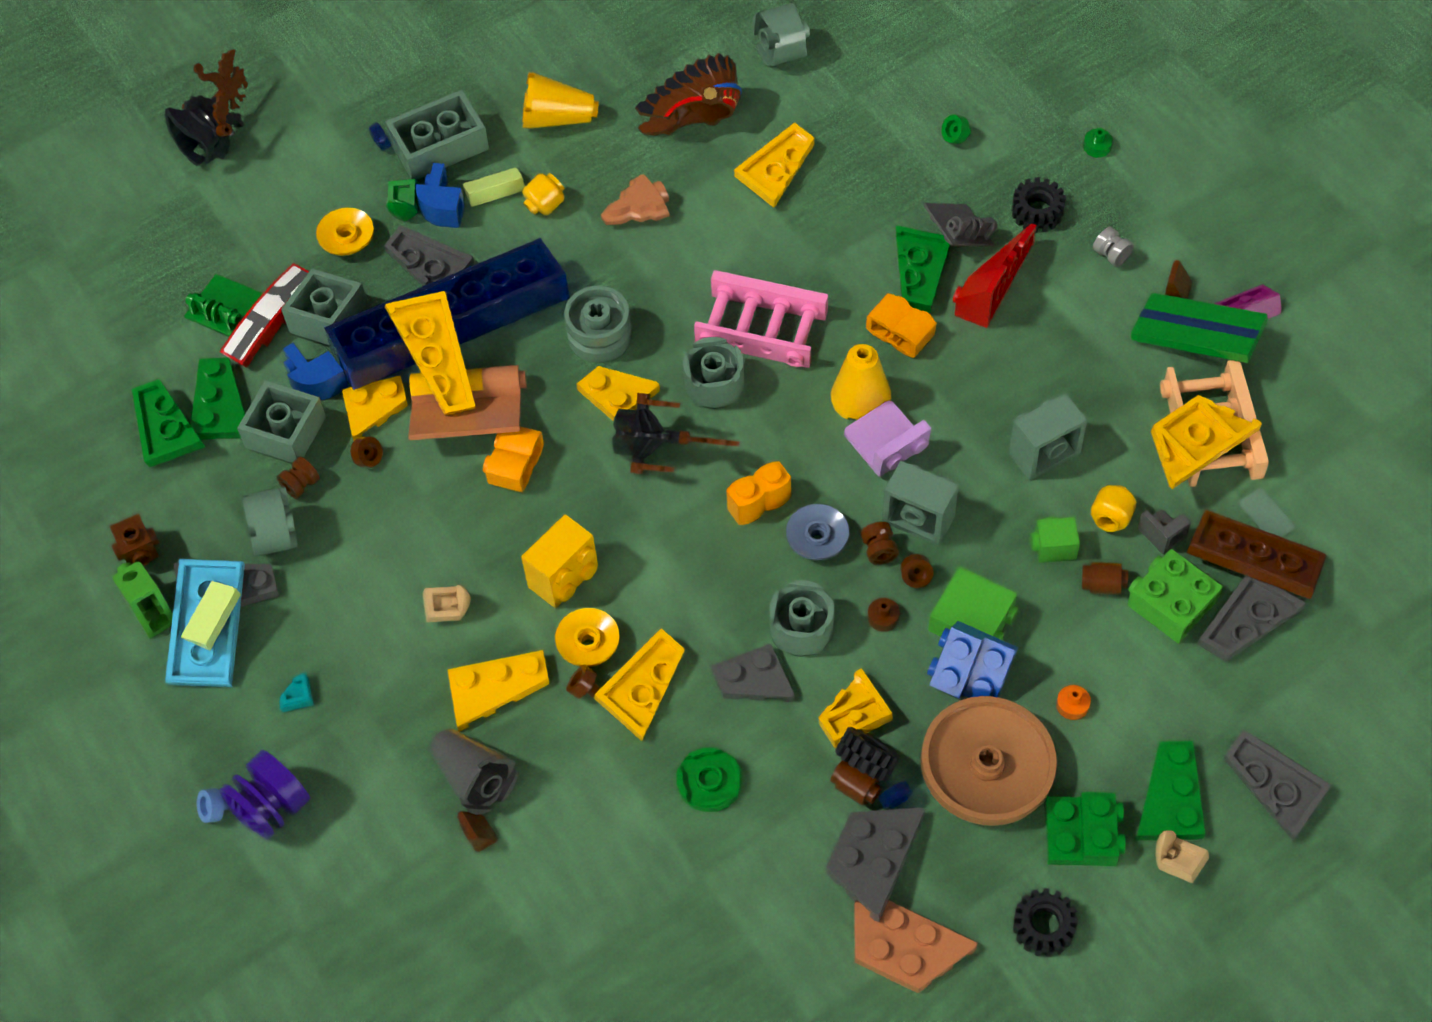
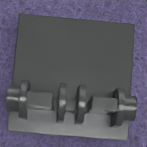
(960, 224)

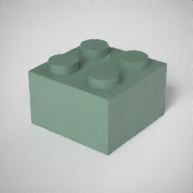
(321, 302)
(281, 422)
(1047, 436)
(920, 502)

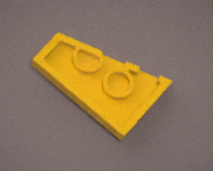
(776, 164)
(642, 683)

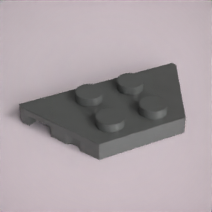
(873, 854)

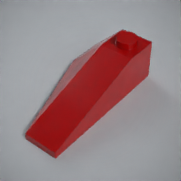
(990, 282)

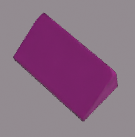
(1257, 299)

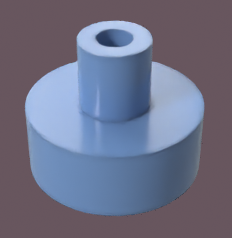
(210, 805)

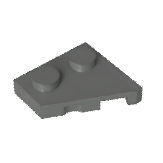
(753, 676)

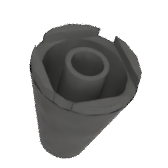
(473, 770)

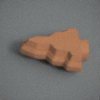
(638, 203)

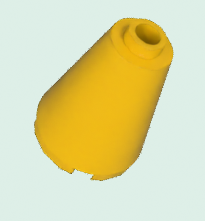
(555, 103)
(860, 383)

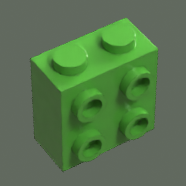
(1174, 595)
(974, 603)

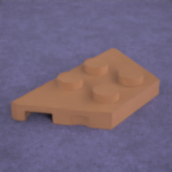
(906, 946)

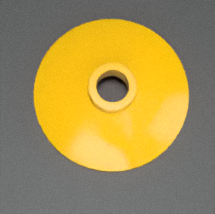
(339, 224)
(585, 625)

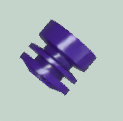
(268, 791)

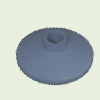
(817, 520)

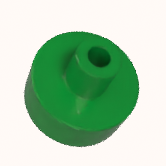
(955, 129)
(1097, 143)

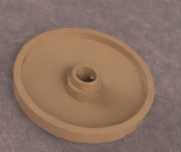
(988, 760)

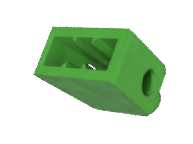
(135, 585)

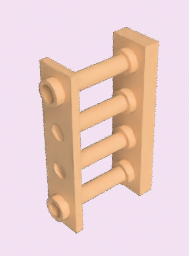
(1234, 382)

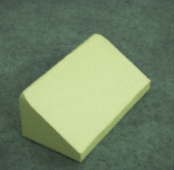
(494, 186)
(211, 615)

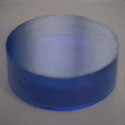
(379, 136)
(895, 795)

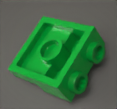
(1084, 829)

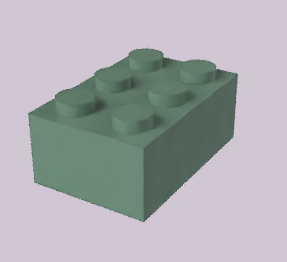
(437, 133)

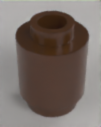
(1104, 578)
(855, 784)

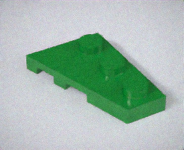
(216, 400)

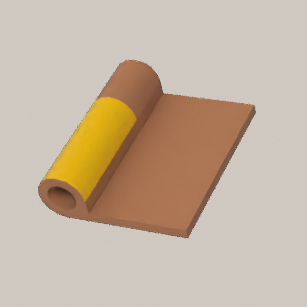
(495, 398)

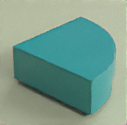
(297, 694)

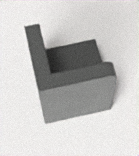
(1163, 530)

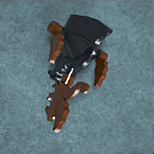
(206, 120)
(641, 434)

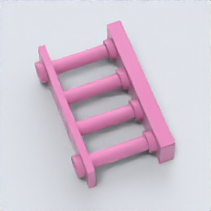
(767, 295)

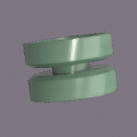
(598, 323)

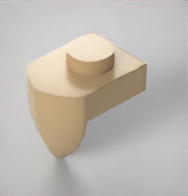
(446, 603)
(1179, 856)

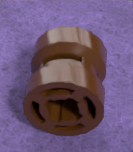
(298, 477)
(879, 542)

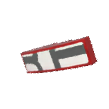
(263, 318)

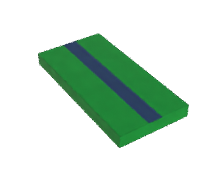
(1199, 327)

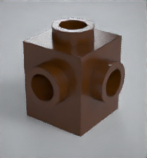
(134, 541)

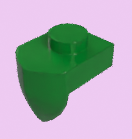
(402, 199)

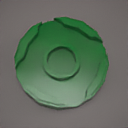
(709, 779)

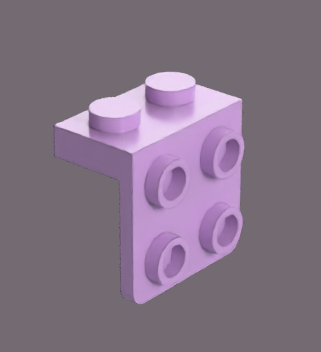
(887, 437)

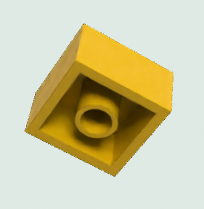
(560, 561)

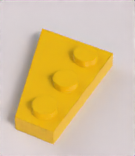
(491, 684)

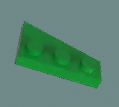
(920, 265)
(162, 425)
(1173, 795)

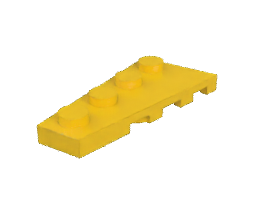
(433, 343)

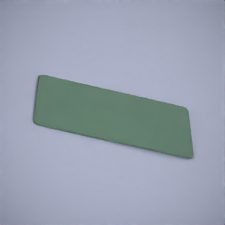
(1266, 513)

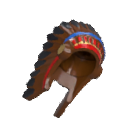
(692, 96)

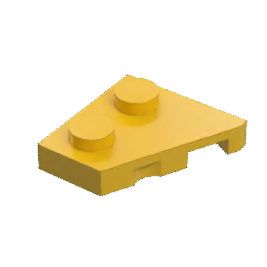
(855, 707)

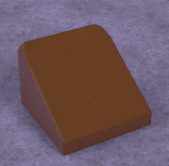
(1178, 282)
(477, 830)

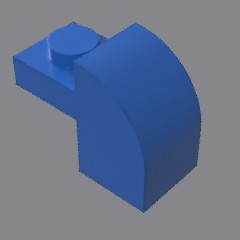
(439, 203)
(319, 377)

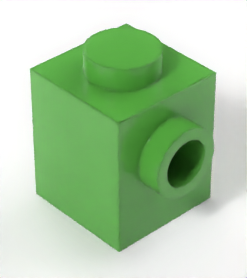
(1055, 539)

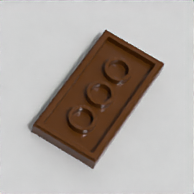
(1257, 554)

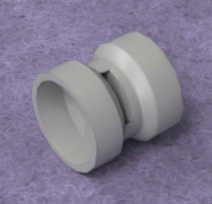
(1113, 246)

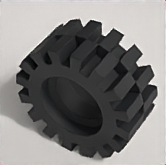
(1038, 192)
(867, 754)
(1045, 942)

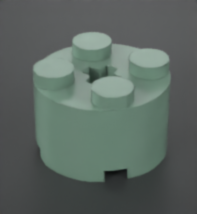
(780, 34)
(713, 372)
(269, 521)
(801, 618)

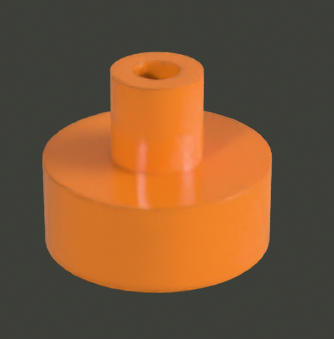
(1073, 702)

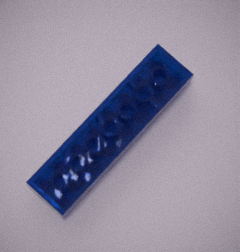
(479, 303)

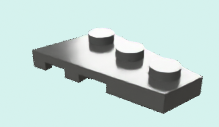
(425, 257)
(1248, 616)
(1277, 782)

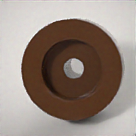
(366, 451)
(916, 570)
(883, 614)
(583, 682)

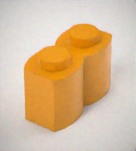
(901, 325)
(513, 458)
(759, 493)

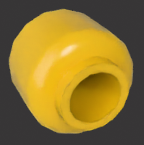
(543, 194)
(1113, 508)

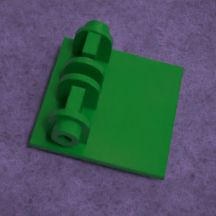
(221, 304)

